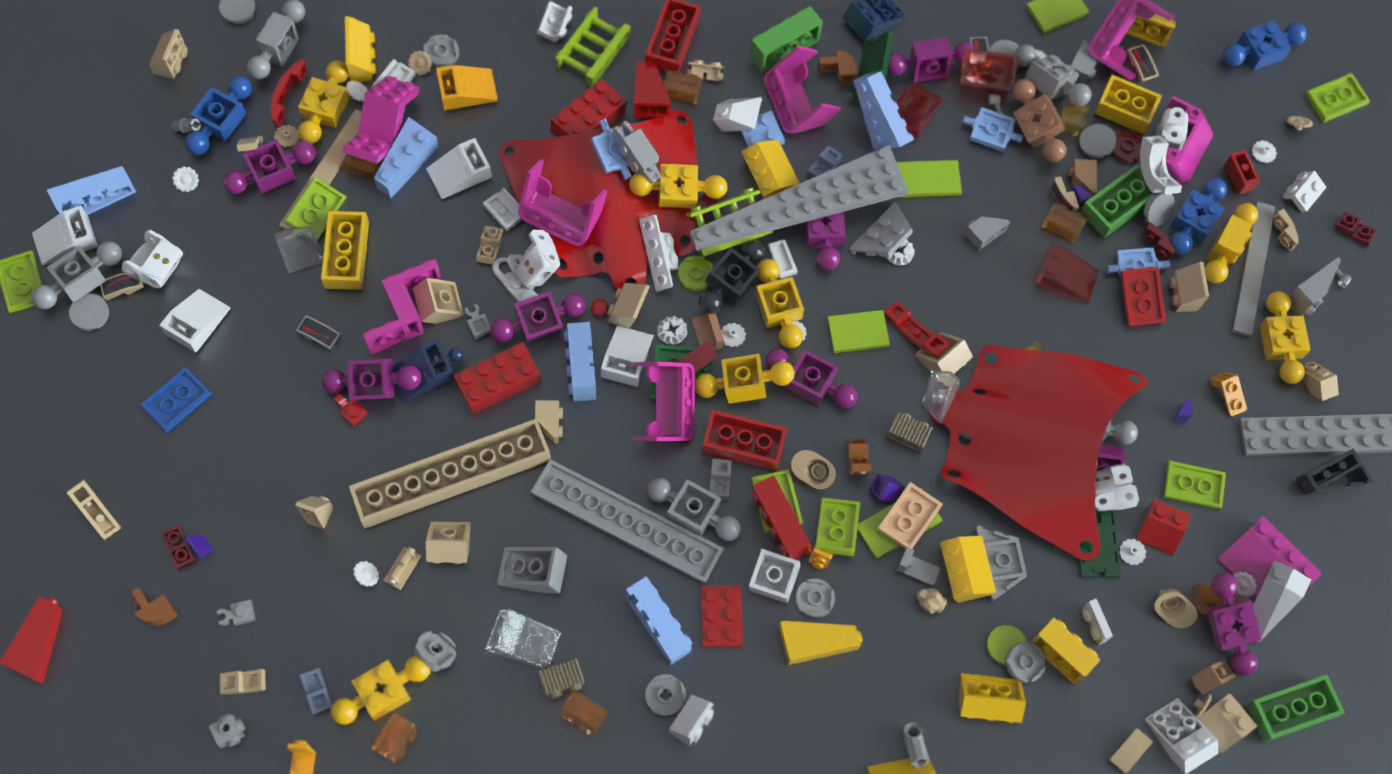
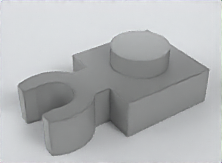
(478, 323)
(240, 613)

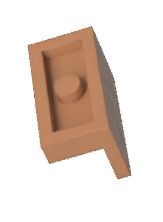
(708, 329)

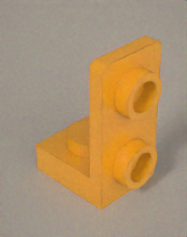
(1231, 391)
(820, 559)
(302, 758)

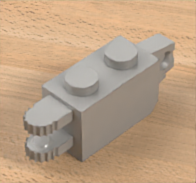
(637, 151)

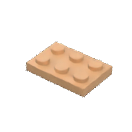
(910, 516)

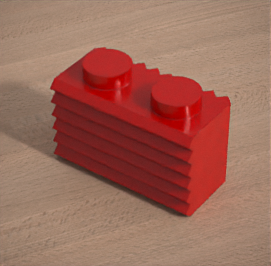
(1241, 172)

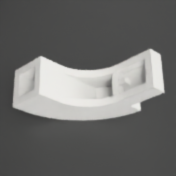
(1154, 166)

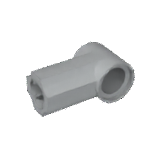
(915, 745)

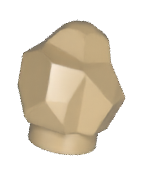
(931, 600)

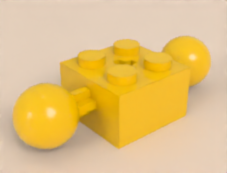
(323, 102)
(682, 175)
(1230, 242)
(789, 305)
(1285, 337)
(744, 379)
(394, 695)

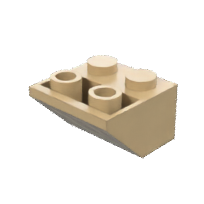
(168, 55)

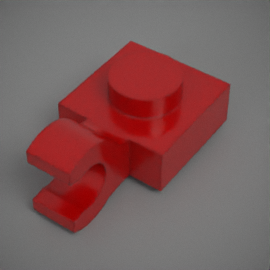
(350, 411)

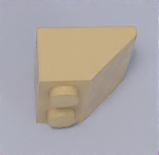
(1189, 288)
(437, 301)
(627, 304)
(950, 359)
(448, 542)
(1227, 722)

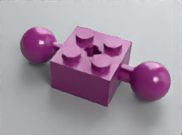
(928, 59)
(269, 166)
(826, 233)
(543, 304)
(383, 379)
(814, 389)
(1223, 616)

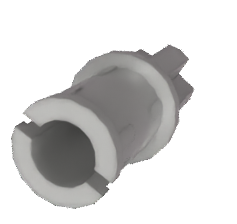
(185, 125)

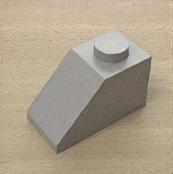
(1084, 64)
(985, 230)

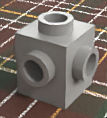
(227, 730)

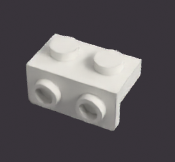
(554, 21)
(1305, 190)

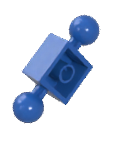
(1264, 44)
(218, 114)
(1198, 216)

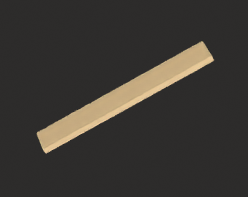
(332, 160)

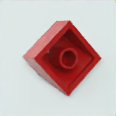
(1163, 527)

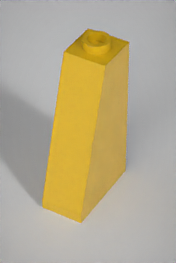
(817, 640)

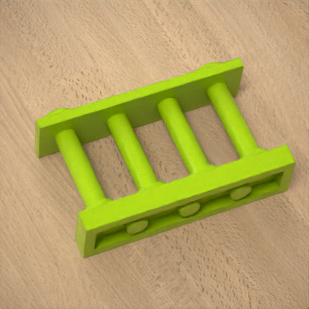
(602, 60)
(698, 211)

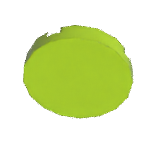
(694, 272)
(1001, 640)

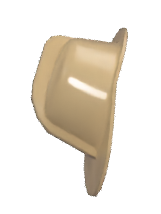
(813, 469)
(1175, 608)

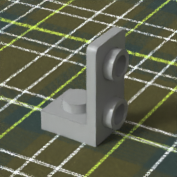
(918, 568)

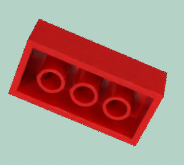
(673, 35)
(588, 109)
(497, 378)
(744, 440)
(781, 518)

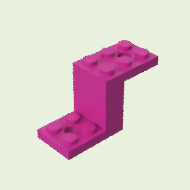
(381, 119)
(408, 321)

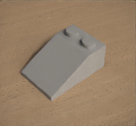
(1310, 293)
(532, 569)

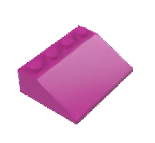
(1259, 548)

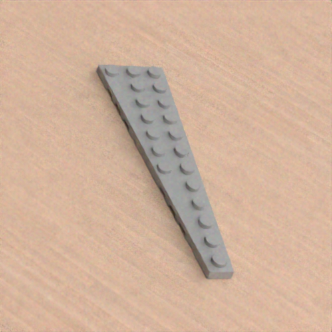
(847, 187)

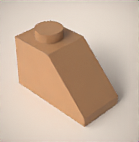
(1084, 174)
(1213, 677)

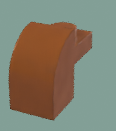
(842, 64)
(857, 456)
(154, 613)

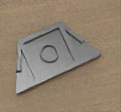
(884, 234)
(1004, 559)

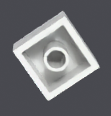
(774, 576)

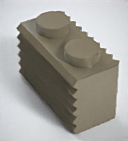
(909, 431)
(561, 679)

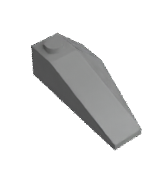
(1278, 595)

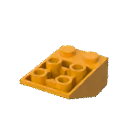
(465, 86)

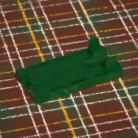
(874, 59)
(1107, 560)

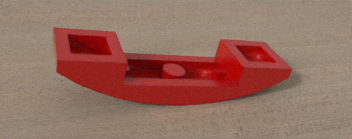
(294, 74)
(915, 331)

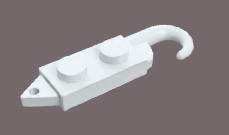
(512, 283)

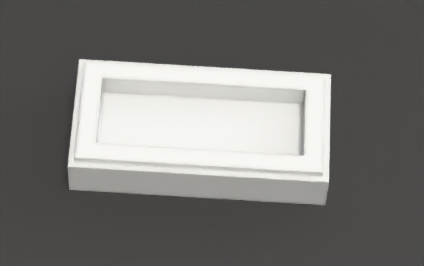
(780, 253)

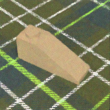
(93, 509)
(315, 510)

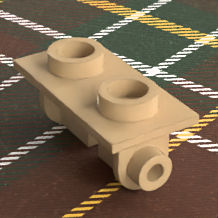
(712, 70)
(402, 567)

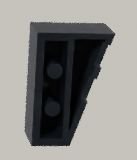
(1335, 474)

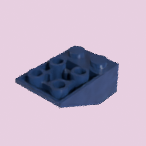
(872, 17)

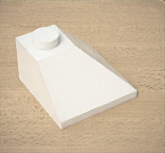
(737, 114)

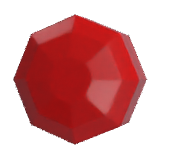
(599, 308)

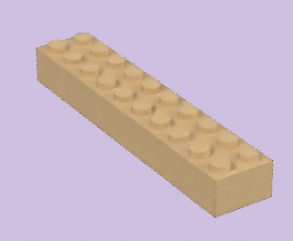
(450, 473)

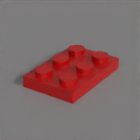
(1143, 296)
(721, 616)

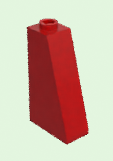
(649, 92)
(34, 641)

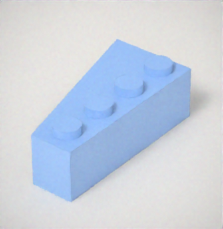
(880, 112)
(406, 156)
(93, 191)
(581, 361)
(658, 620)

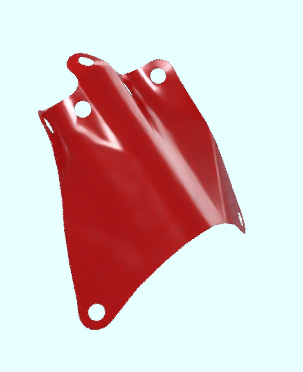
(579, 178)
(1037, 438)

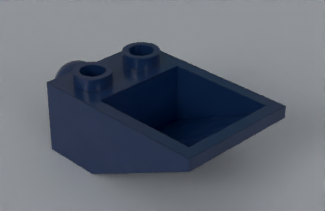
(433, 372)

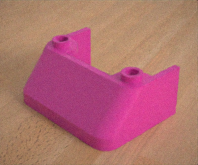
(1106, 41)
(789, 97)
(1184, 162)
(555, 214)
(673, 401)

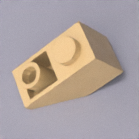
(1320, 381)
(548, 417)

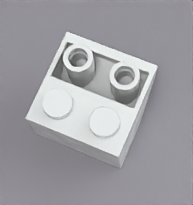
(691, 719)

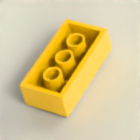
(345, 250)

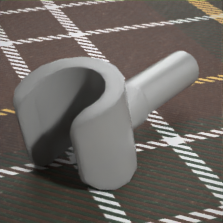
(995, 100)
(1344, 279)

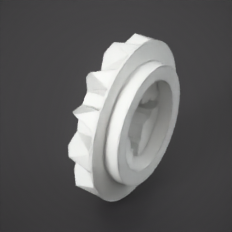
(906, 257)
(669, 337)

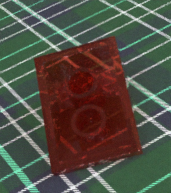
(989, 70)
(917, 108)
(1067, 274)

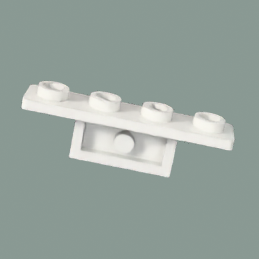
(659, 252)

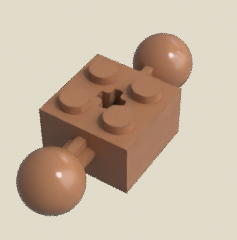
(1049, 124)

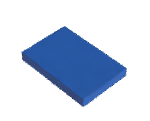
(175, 399)

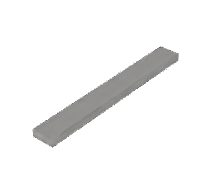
(1253, 271)

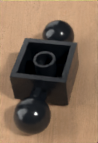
(731, 276)

